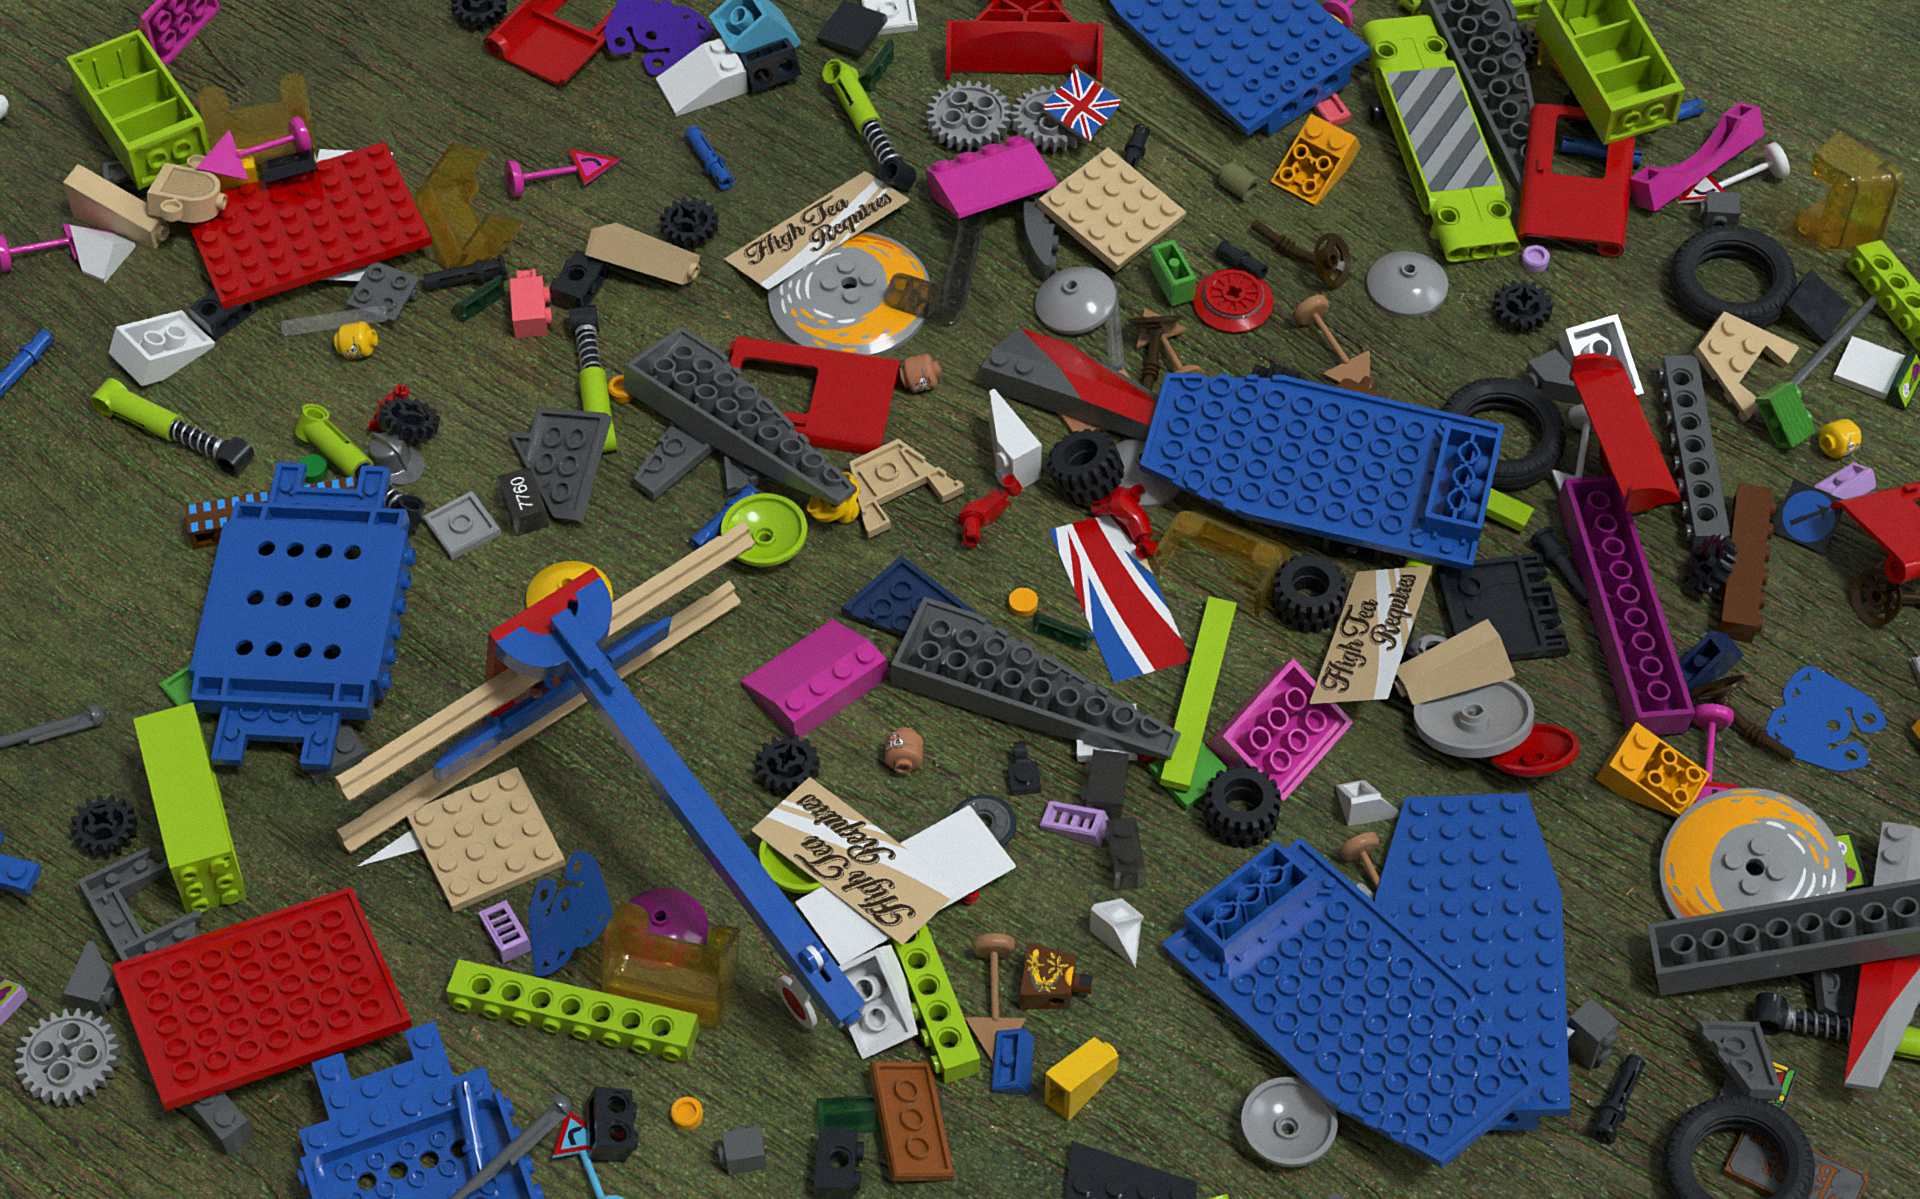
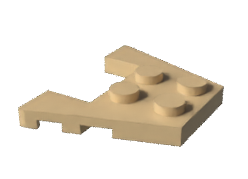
(1731, 350)
(893, 472)

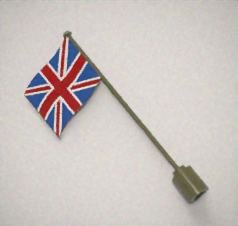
(1087, 105)

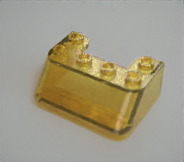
(258, 123)
(1859, 198)
(667, 968)

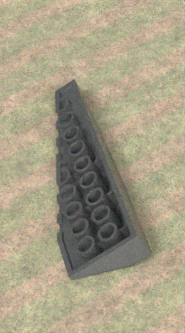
(1491, 63)
(713, 401)
(985, 670)

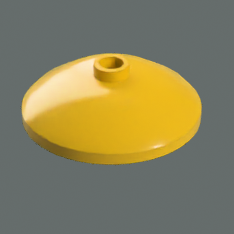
(557, 576)

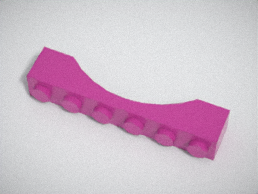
(1734, 132)

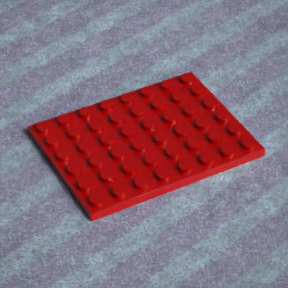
(309, 226)
(259, 997)

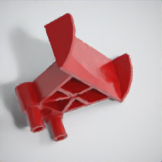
(1024, 38)
(1625, 438)

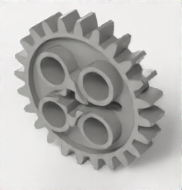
(968, 116)
(1037, 126)
(53, 1039)

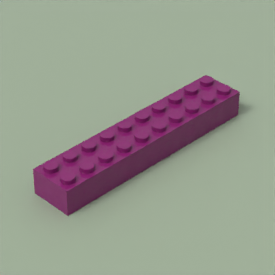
(1625, 606)

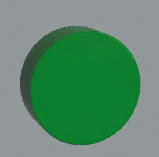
(316, 467)

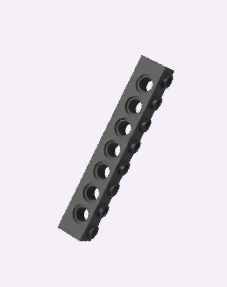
(1692, 449)

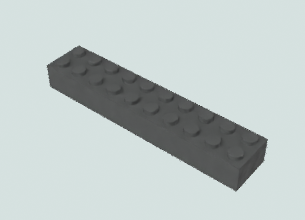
(1787, 937)

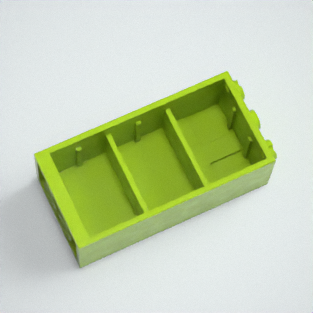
(1611, 65)
(137, 106)
(189, 808)

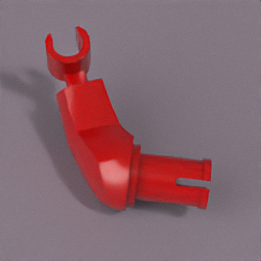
(986, 510)
(1133, 515)

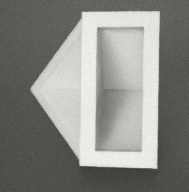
(100, 251)
(1363, 803)
(1118, 927)

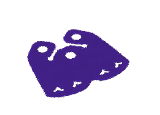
(666, 21)

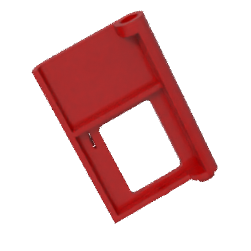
(543, 43)
(1573, 205)
(848, 396)
(1893, 523)

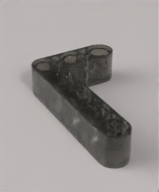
(945, 301)

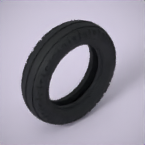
(1737, 242)
(1532, 404)
(1745, 1113)

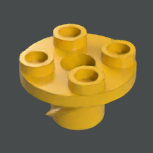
(827, 512)

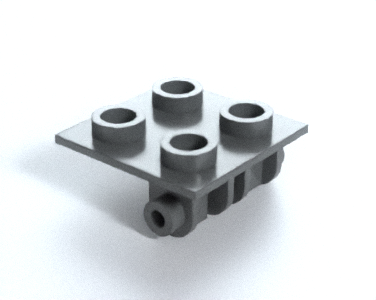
(384, 287)

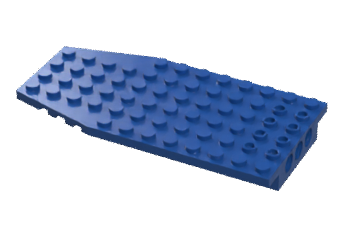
(1249, 57)
(1328, 462)
(1487, 902)
(1351, 1002)

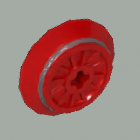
(1233, 301)

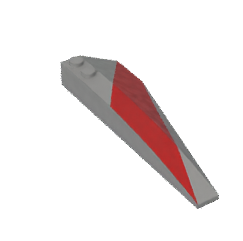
(1886, 987)

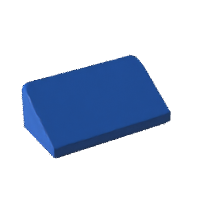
(1013, 1061)

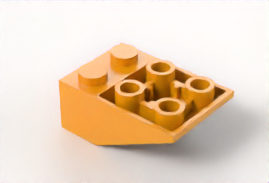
(1316, 160)
(1652, 773)

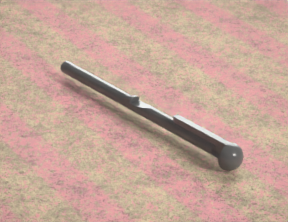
(1828, 348)
(56, 728)
(520, 1145)

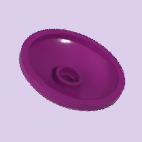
(682, 913)

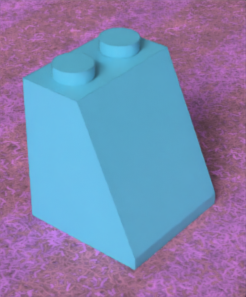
(751, 24)

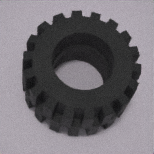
(1085, 466)
(1305, 611)
(1247, 786)

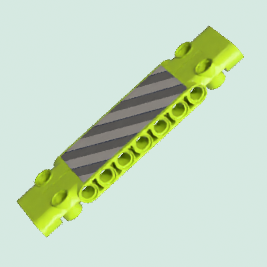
(1440, 139)

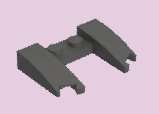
(106, 896)

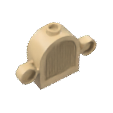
(185, 193)

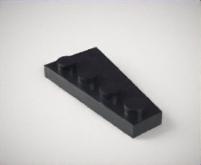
(1108, 1176)

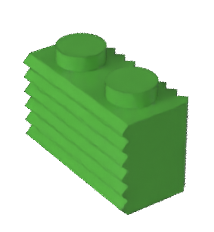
(1173, 272)
(1785, 415)

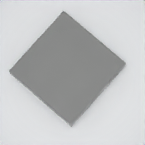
(461, 525)

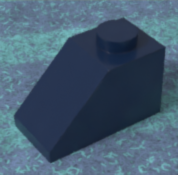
(1709, 659)

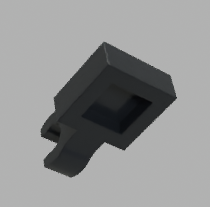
(1023, 775)

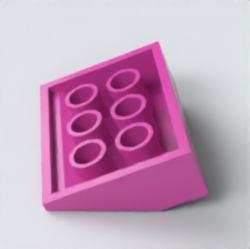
(174, 23)
(989, 177)
(817, 677)
(1281, 728)

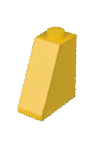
(1079, 1077)

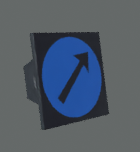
(1807, 516)

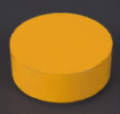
(617, 391)
(1023, 602)
(686, 1113)

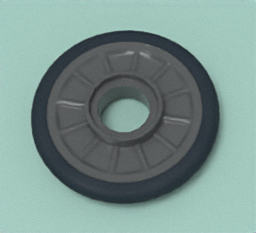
(995, 810)

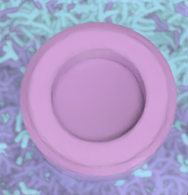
(1535, 258)

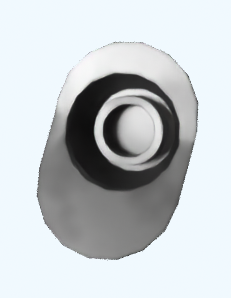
(404, 461)

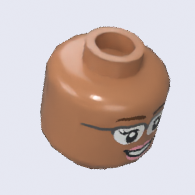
(920, 373)
(904, 750)

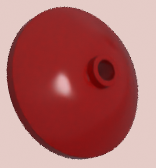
(1541, 754)

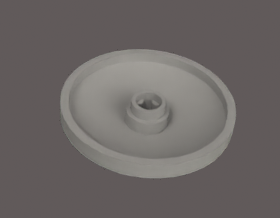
(1477, 720)

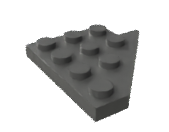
(564, 457)

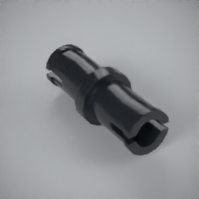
(1135, 148)
(1241, 260)

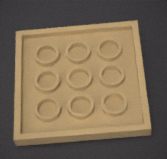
(1111, 209)
(485, 839)

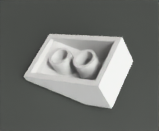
(703, 78)
(1600, 337)
(158, 346)
(1013, 444)
(888, 1008)

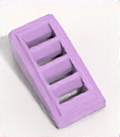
(1090, 833)
(510, 949)

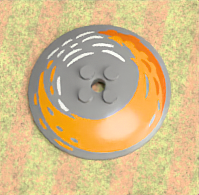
(820, 313)
(1721, 834)

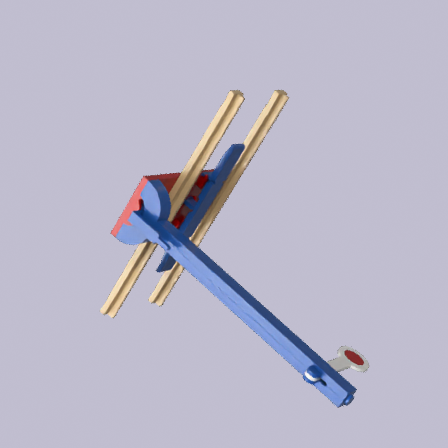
(554, 663)

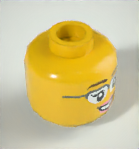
(355, 340)
(1839, 438)

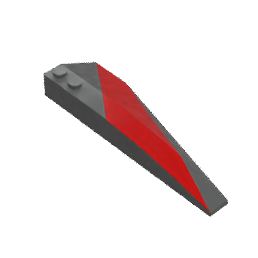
(1069, 383)

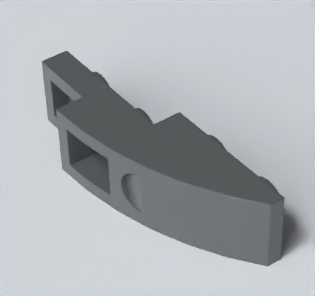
(1040, 238)

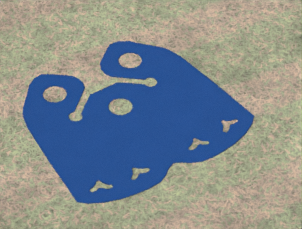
(1807, 718)
(566, 929)

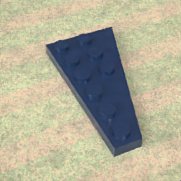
(895, 597)

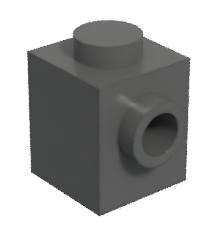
(1720, 209)
(742, 1150)

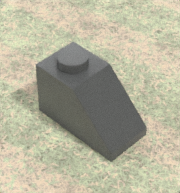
(1551, 376)
(91, 983)

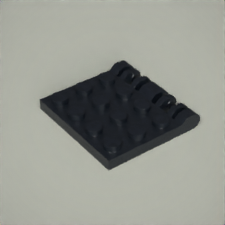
(1502, 594)

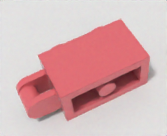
(529, 304)

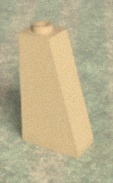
(112, 208)
(642, 253)
(1455, 665)

